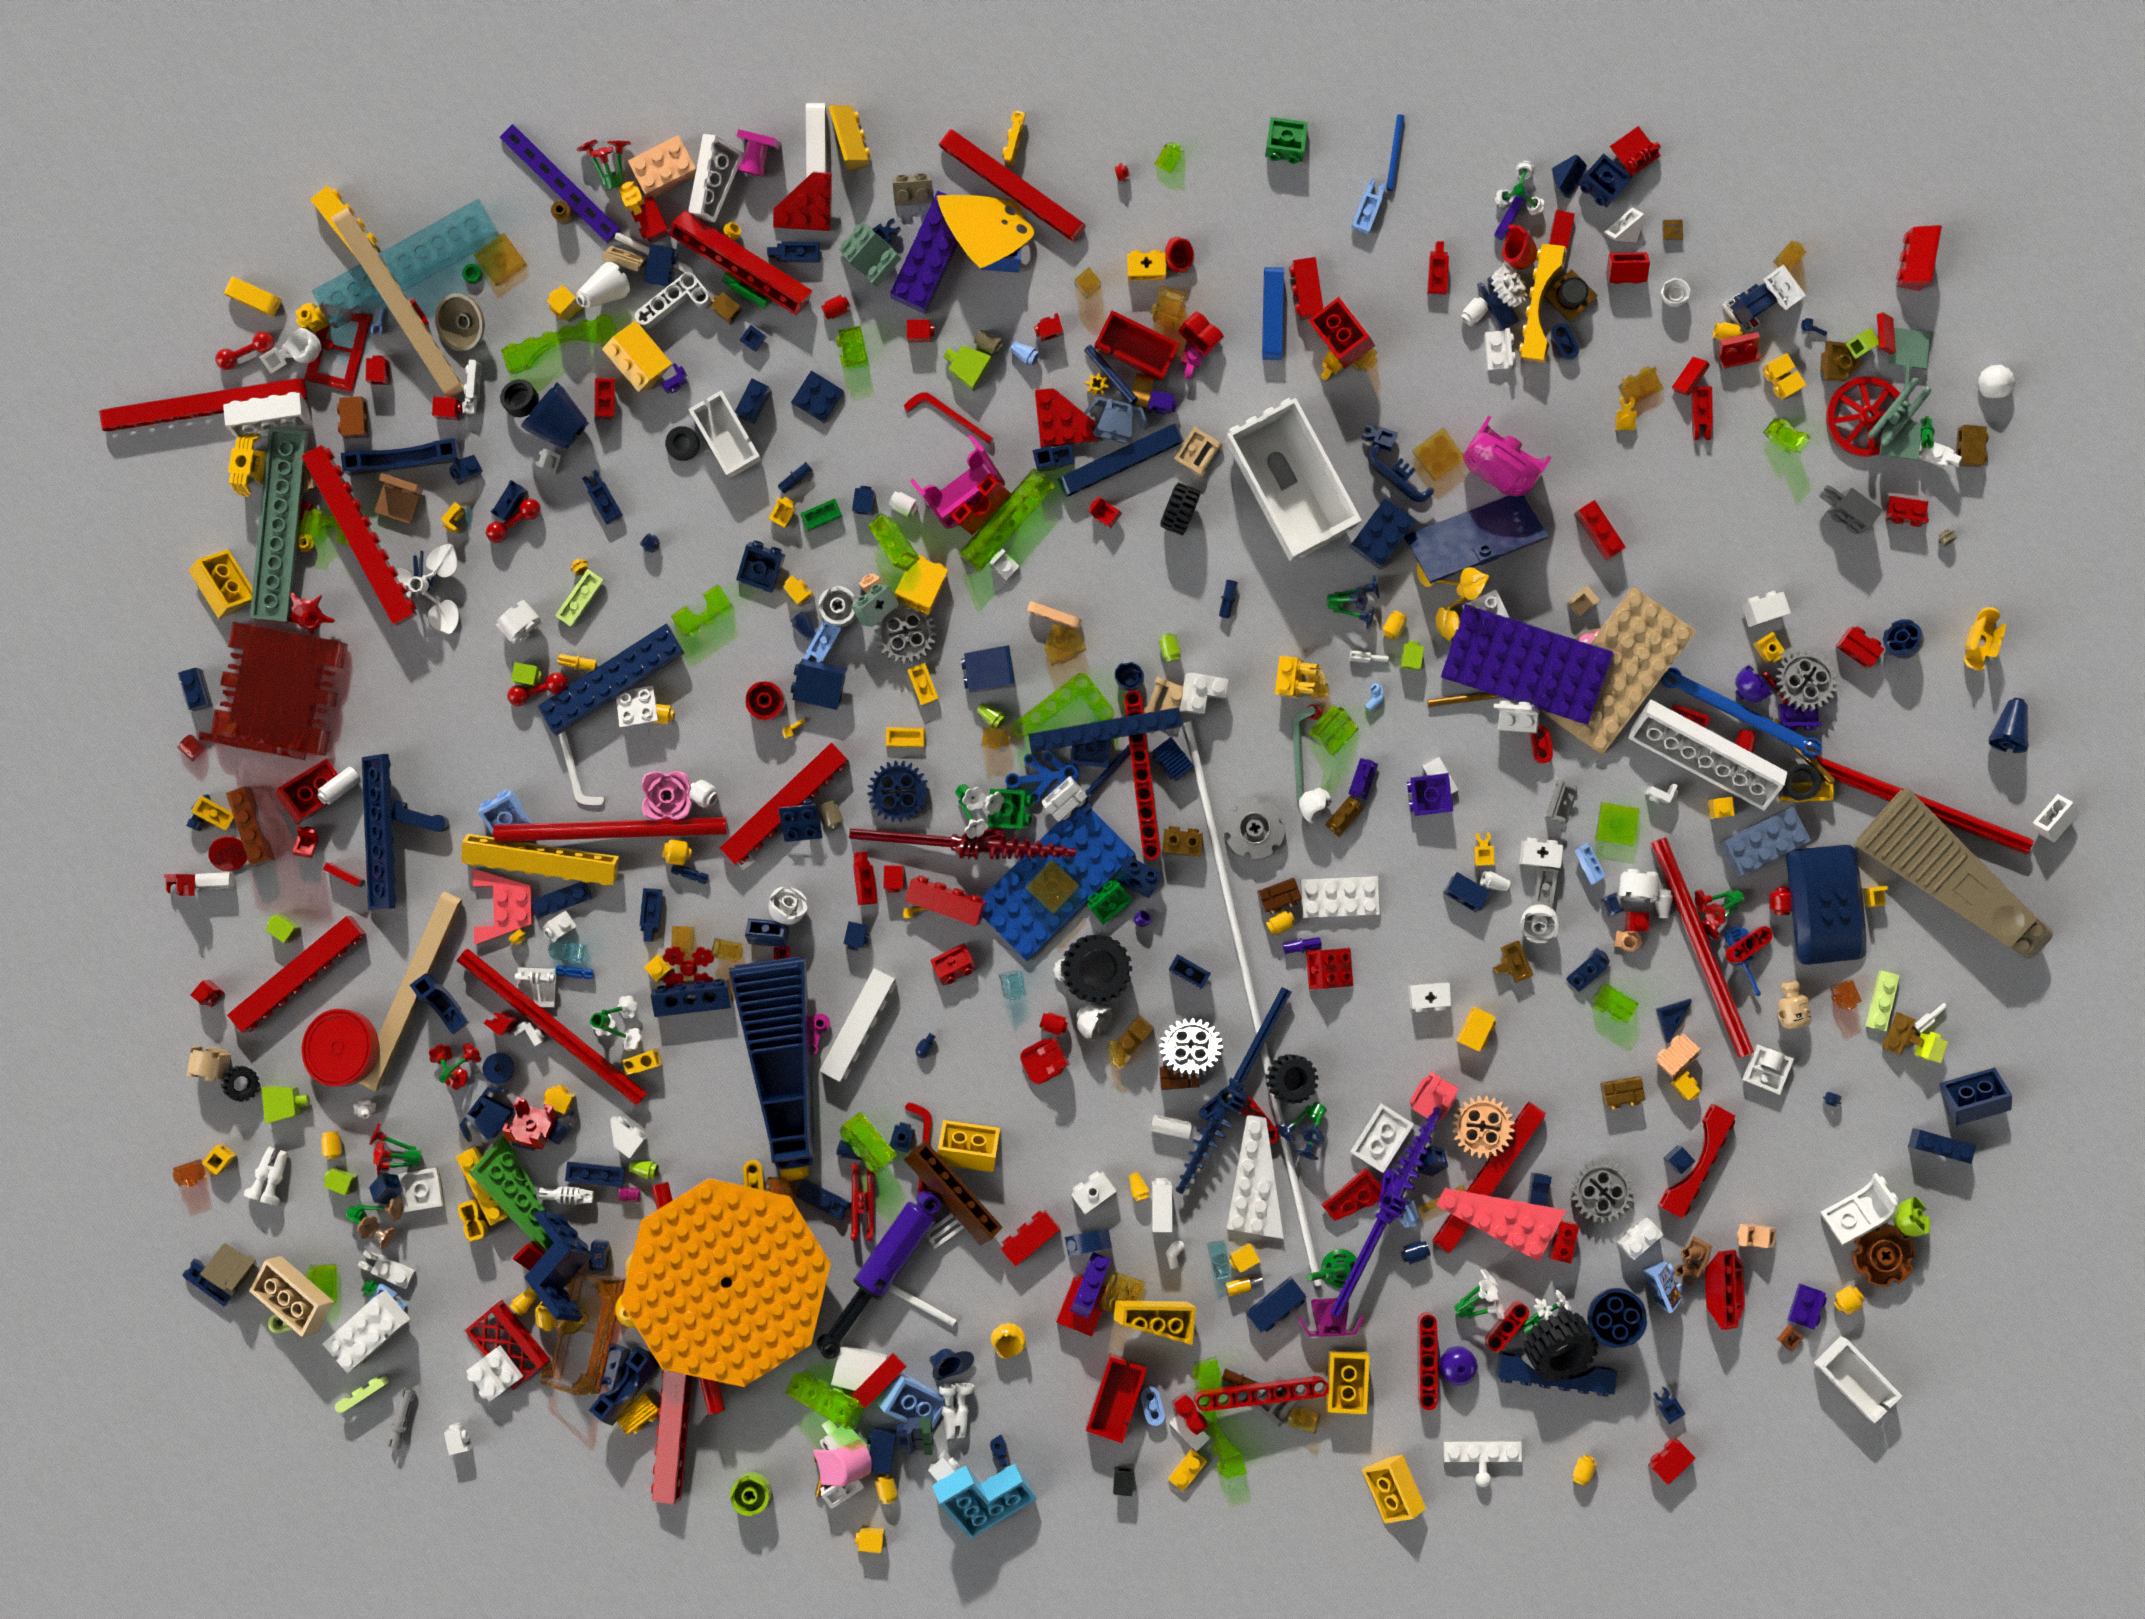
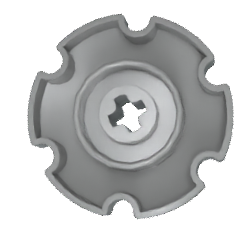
(1262, 815)

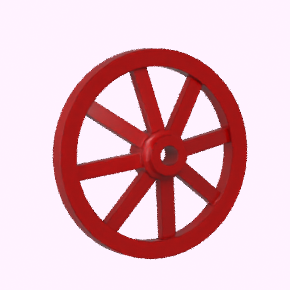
(1862, 416)

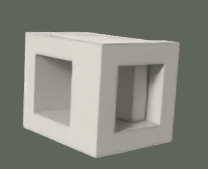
(457, 1439)

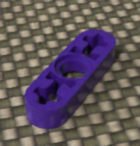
(1509, 217)

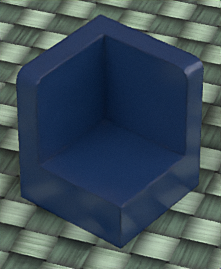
(1433, 1162)

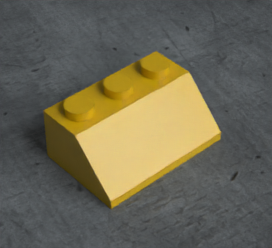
(850, 136)
(637, 357)
(222, 583)
(968, 1145)
(1394, 1489)

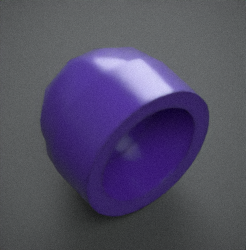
(1142, 918)

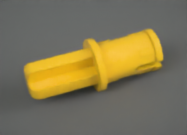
(577, 662)

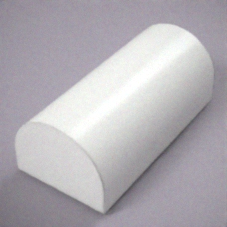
(214, 881)
(1171, 1126)

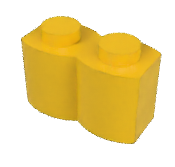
(474, 1223)

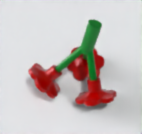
(455, 1075)

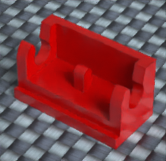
(603, 398)
(184, 884)
(502, 1025)

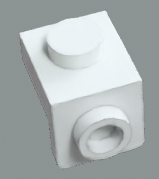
(1658, 795)
(559, 926)
(534, 1033)

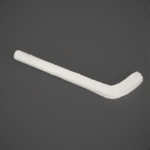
(645, 249)
(573, 775)
(922, 1305)

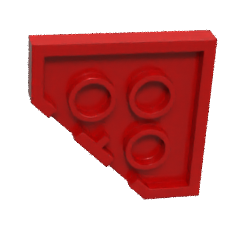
(807, 205)
(1061, 420)

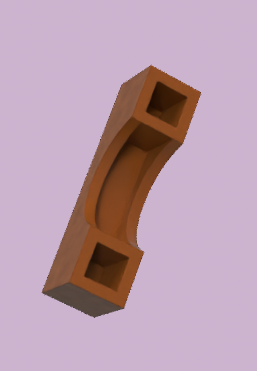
(244, 812)

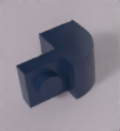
(1053, 458)
(1088, 1242)

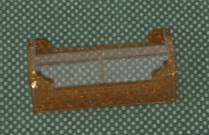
(582, 1357)

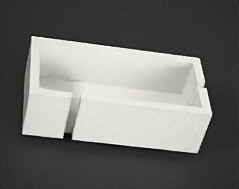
(725, 435)
(366, 1331)
(1857, 1379)

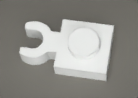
(274, 359)

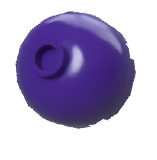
(1751, 686)
(1458, 1366)

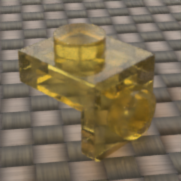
(1322, 684)
(1304, 1419)

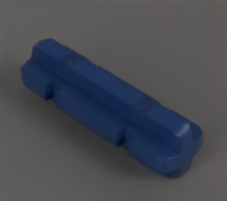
(690, 873)

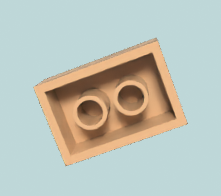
(663, 167)

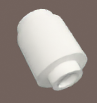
(1474, 311)
(903, 504)

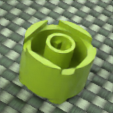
(739, 1493)

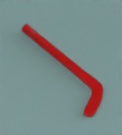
(924, 396)
(926, 1115)

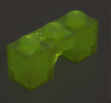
(316, 525)
(717, 604)

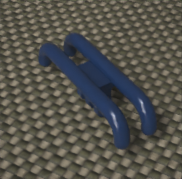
(1398, 476)

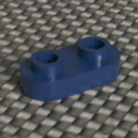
(1564, 342)

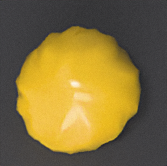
(1008, 1340)

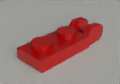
(1702, 411)

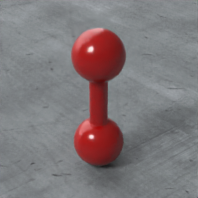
(227, 359)
(528, 509)
(554, 683)

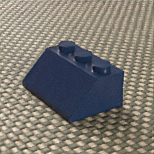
(1976, 1096)

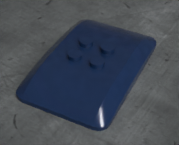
(1826, 904)

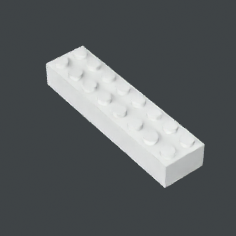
(1707, 755)

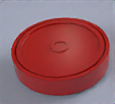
(340, 1047)

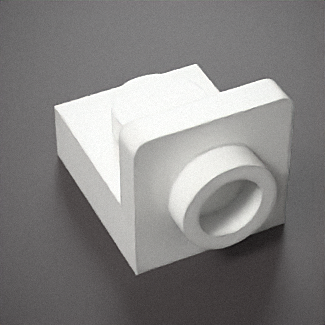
(1004, 564)

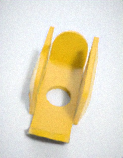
(241, 464)
(1983, 626)

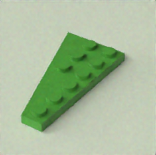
(511, 1189)

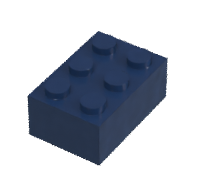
(1382, 533)

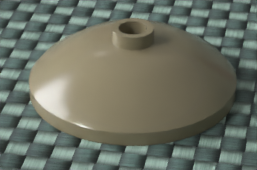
(453, 325)

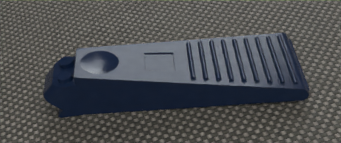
(777, 1037)

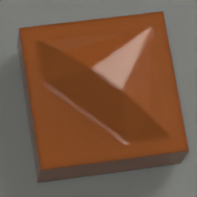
(1790, 1338)

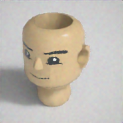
(1793, 1008)

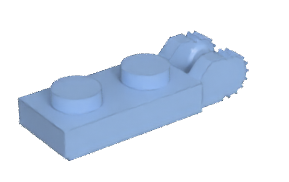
(1368, 209)
(823, 641)

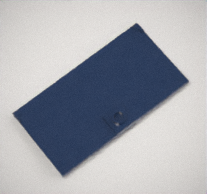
(1475, 537)

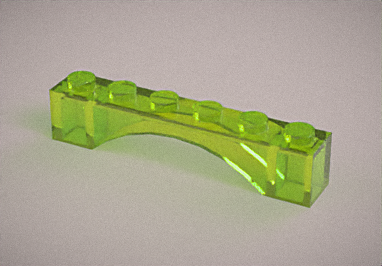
(523, 355)
(1230, 1457)

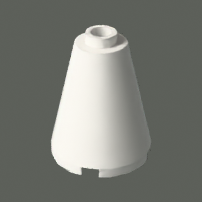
(603, 286)

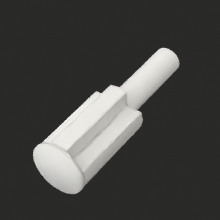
(1366, 657)
(1928, 1019)

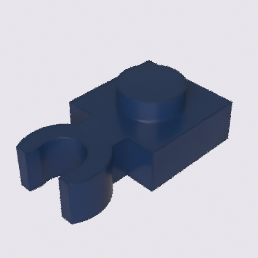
(885, 232)
(1383, 437)
(1670, 1407)

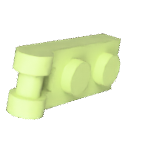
(361, 1393)

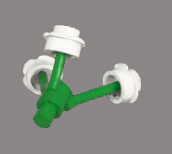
(1505, 197)

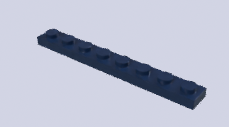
(1105, 730)

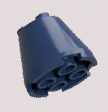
(556, 418)
(1625, 1325)

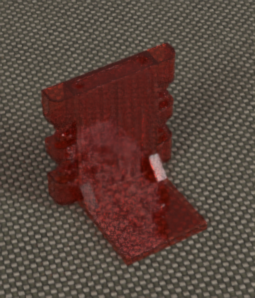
(276, 692)

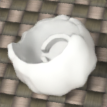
(303, 346)
(1996, 382)
(1314, 803)

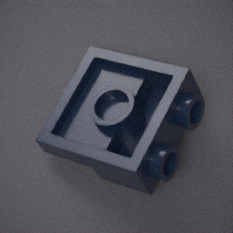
(1604, 180)
(760, 566)

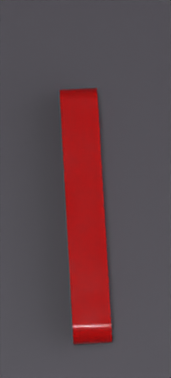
(1270, 1397)

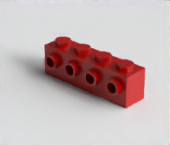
(945, 900)

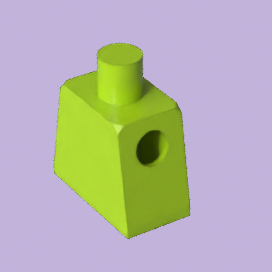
(967, 365)
(282, 1102)

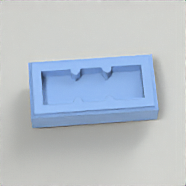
(1590, 863)

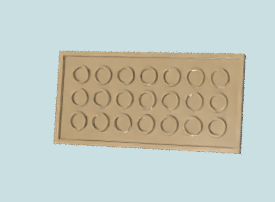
(1644, 646)

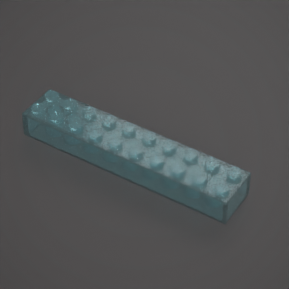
(409, 262)

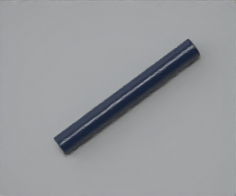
(1111, 374)

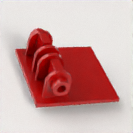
(1635, 150)

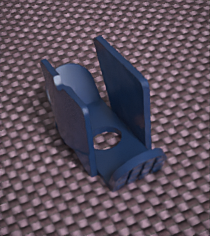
(487, 1115)

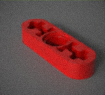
(1756, 944)
(1271, 1127)

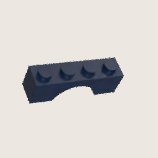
(613, 1403)

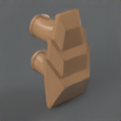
(1695, 1260)

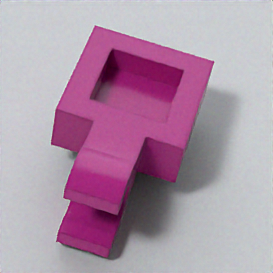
(1191, 358)

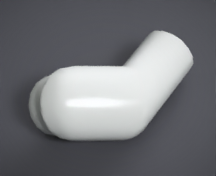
(1172, 1253)

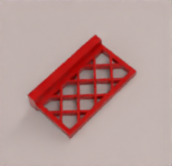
(517, 1332)

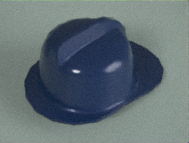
(948, 1363)

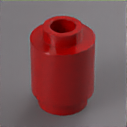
(836, 307)
(1746, 740)
(1053, 1023)

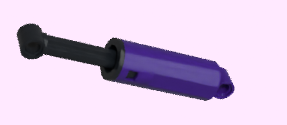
(884, 1265)

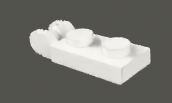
(388, 1269)

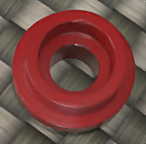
(1122, 172)

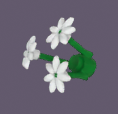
(1545, 1311)

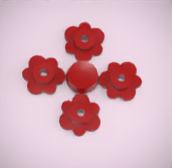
(688, 967)

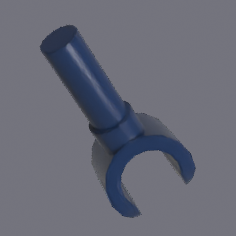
(1807, 325)

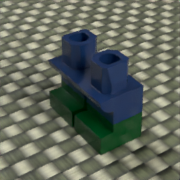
(916, 1435)

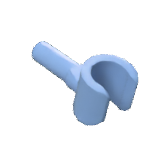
(379, 323)

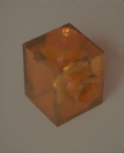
(1845, 995)
(189, 1173)

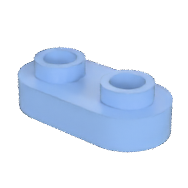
(1152, 1405)

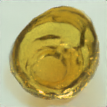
(569, 1327)

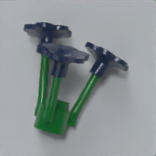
(1337, 600)
(1310, 1134)

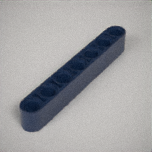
(1120, 460)

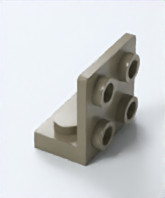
(228, 1269)

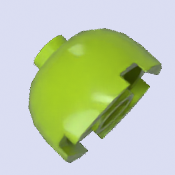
(1911, 1218)

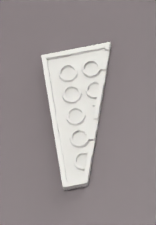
(1254, 1195)

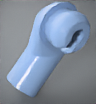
(1376, 697)

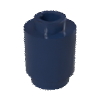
(1415, 1252)

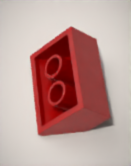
(1918, 257)

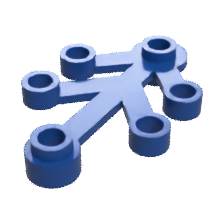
(1045, 775)

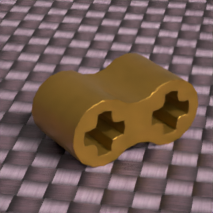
(1142, 389)

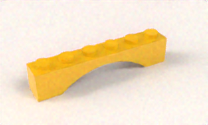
(1550, 264)

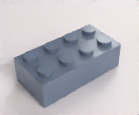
(1765, 841)

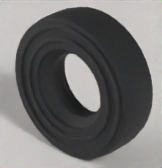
(674, 434)

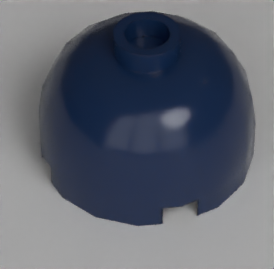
(1903, 638)

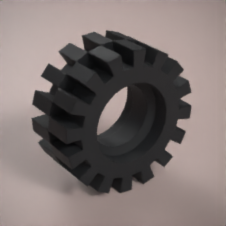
(228, 1083)

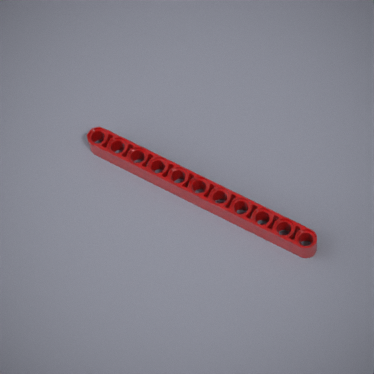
(192, 405)

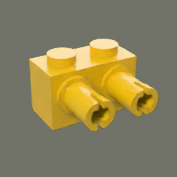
(1290, 677)

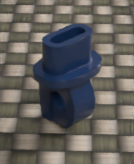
(1000, 1453)

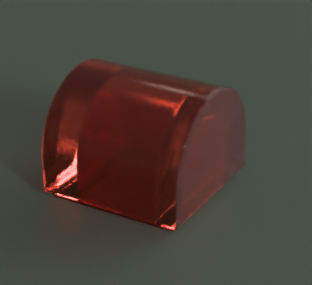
(191, 747)

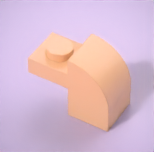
(1756, 1236)

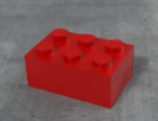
(1341, 332)

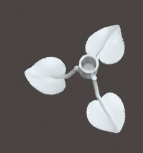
(444, 563)

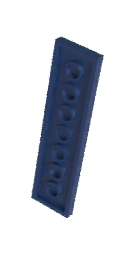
(611, 679)
(378, 832)

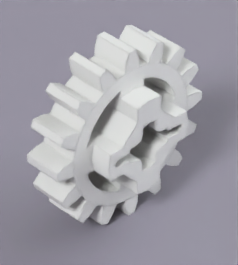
(1509, 286)

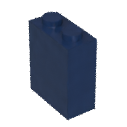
(818, 684)

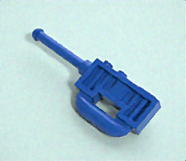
(1732, 937)

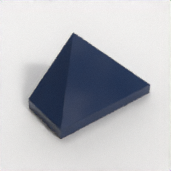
(1568, 174)

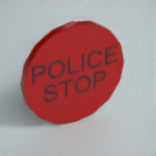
(227, 853)

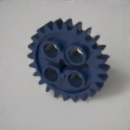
(899, 809)

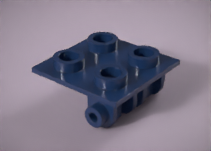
(800, 822)

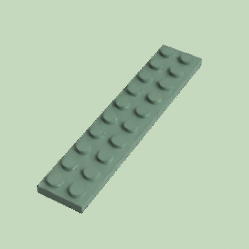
(279, 524)

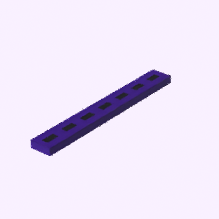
(560, 183)

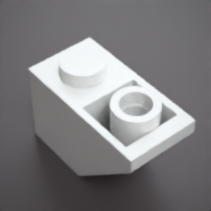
(625, 1137)

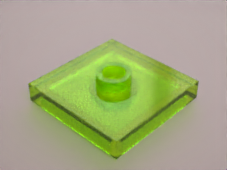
(1617, 824)

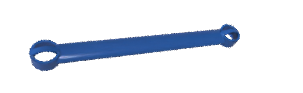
(1741, 713)

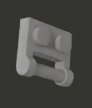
(1267, 1409)

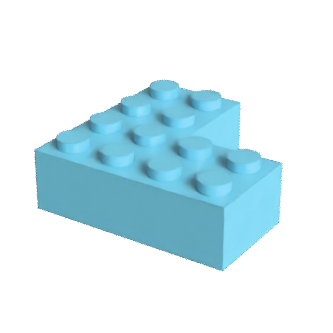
(982, 1505)

